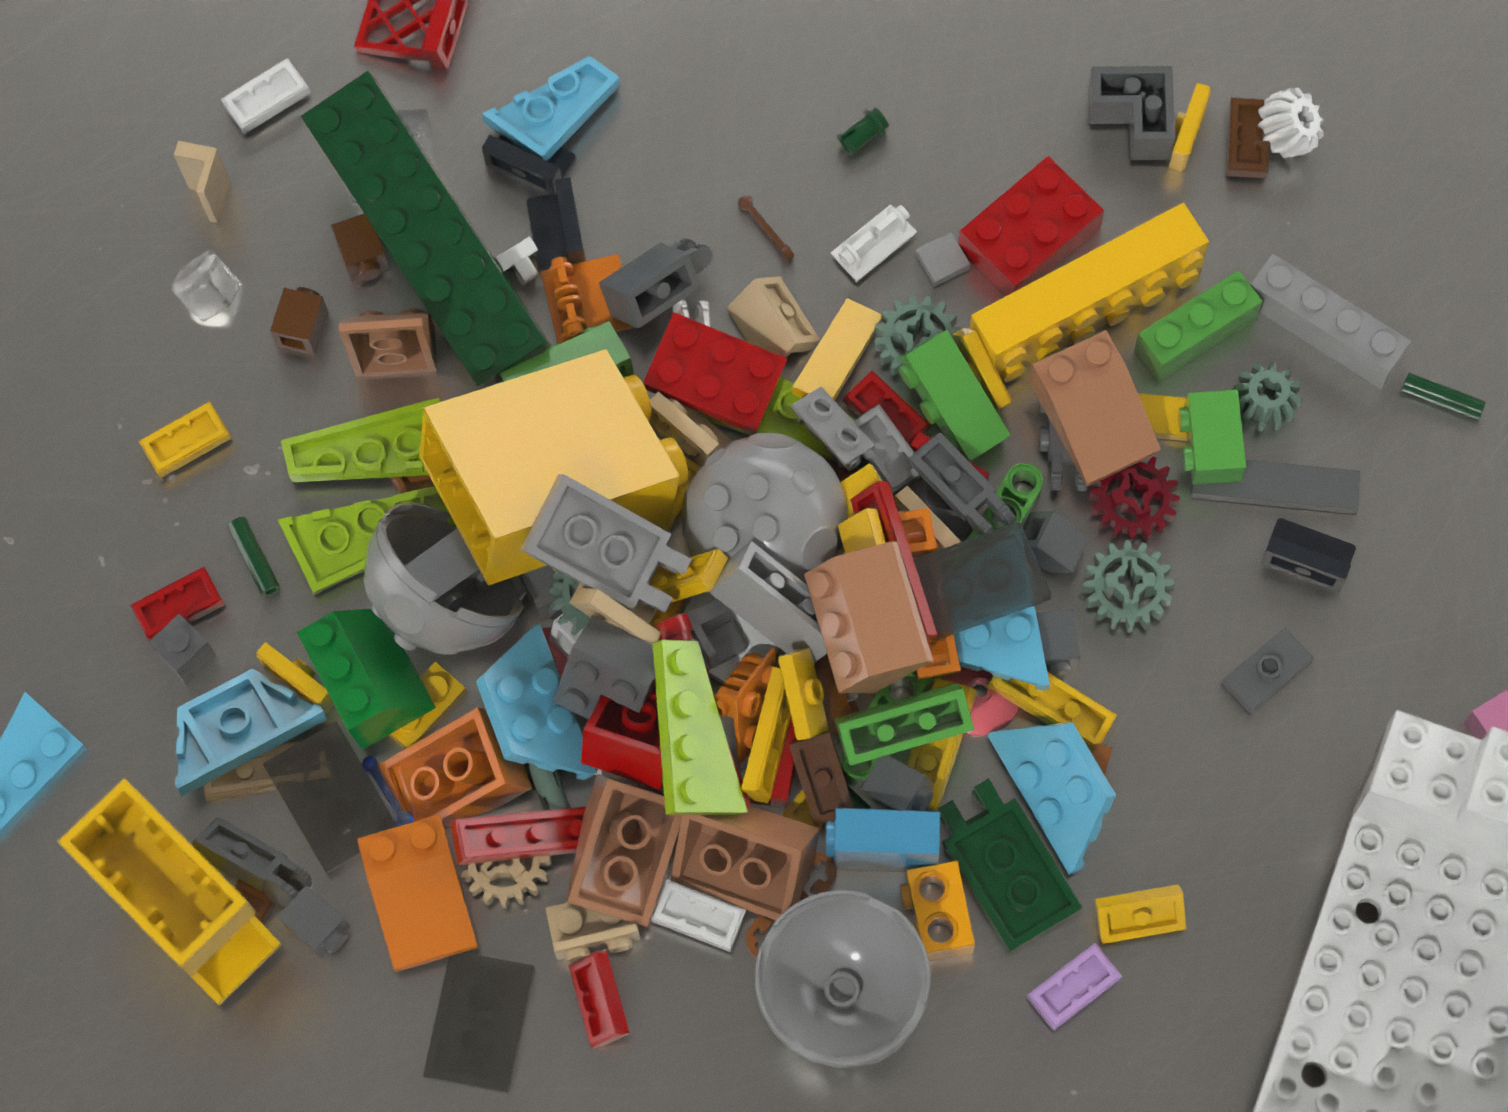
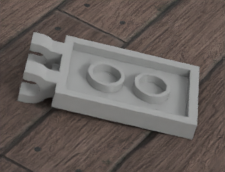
(602, 545)

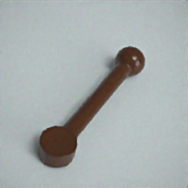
(746, 203)

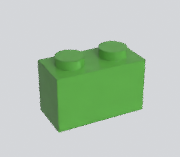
(1213, 437)

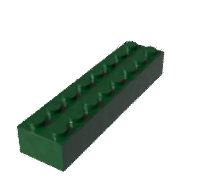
(425, 230)

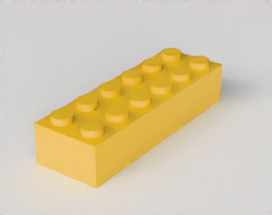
(1092, 291)

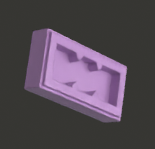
(1074, 987)

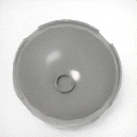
(766, 494)
(409, 605)
(842, 979)

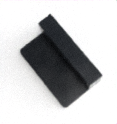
(530, 169)
(556, 226)
(1309, 554)

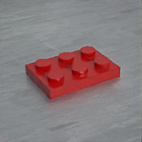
(714, 373)

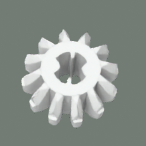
(1291, 122)

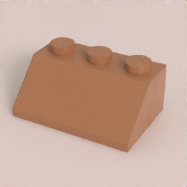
(868, 618)
(746, 859)

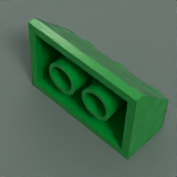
(365, 674)

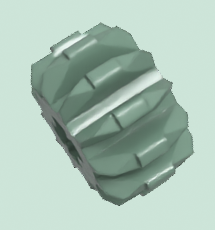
(1273, 385)

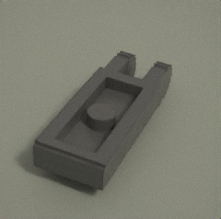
(959, 483)
(251, 861)

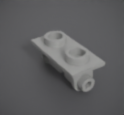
(834, 427)

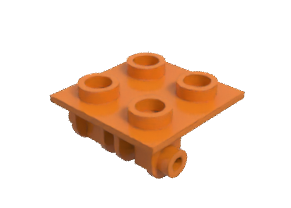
(576, 296)
(744, 696)

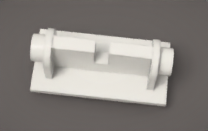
(874, 242)

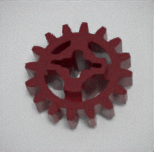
(1138, 516)

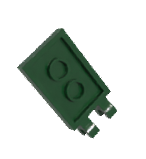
(1007, 868)

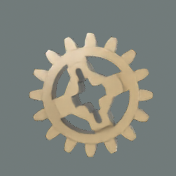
(493, 873)

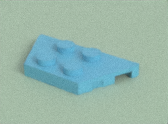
(1006, 648)
(522, 711)
(236, 726)
(1058, 784)

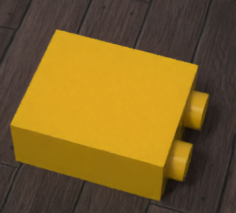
(507, 443)

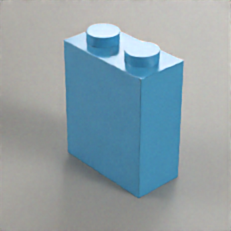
(883, 839)

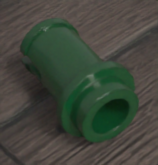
(863, 131)

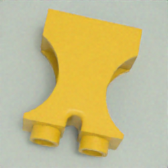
(170, 891)

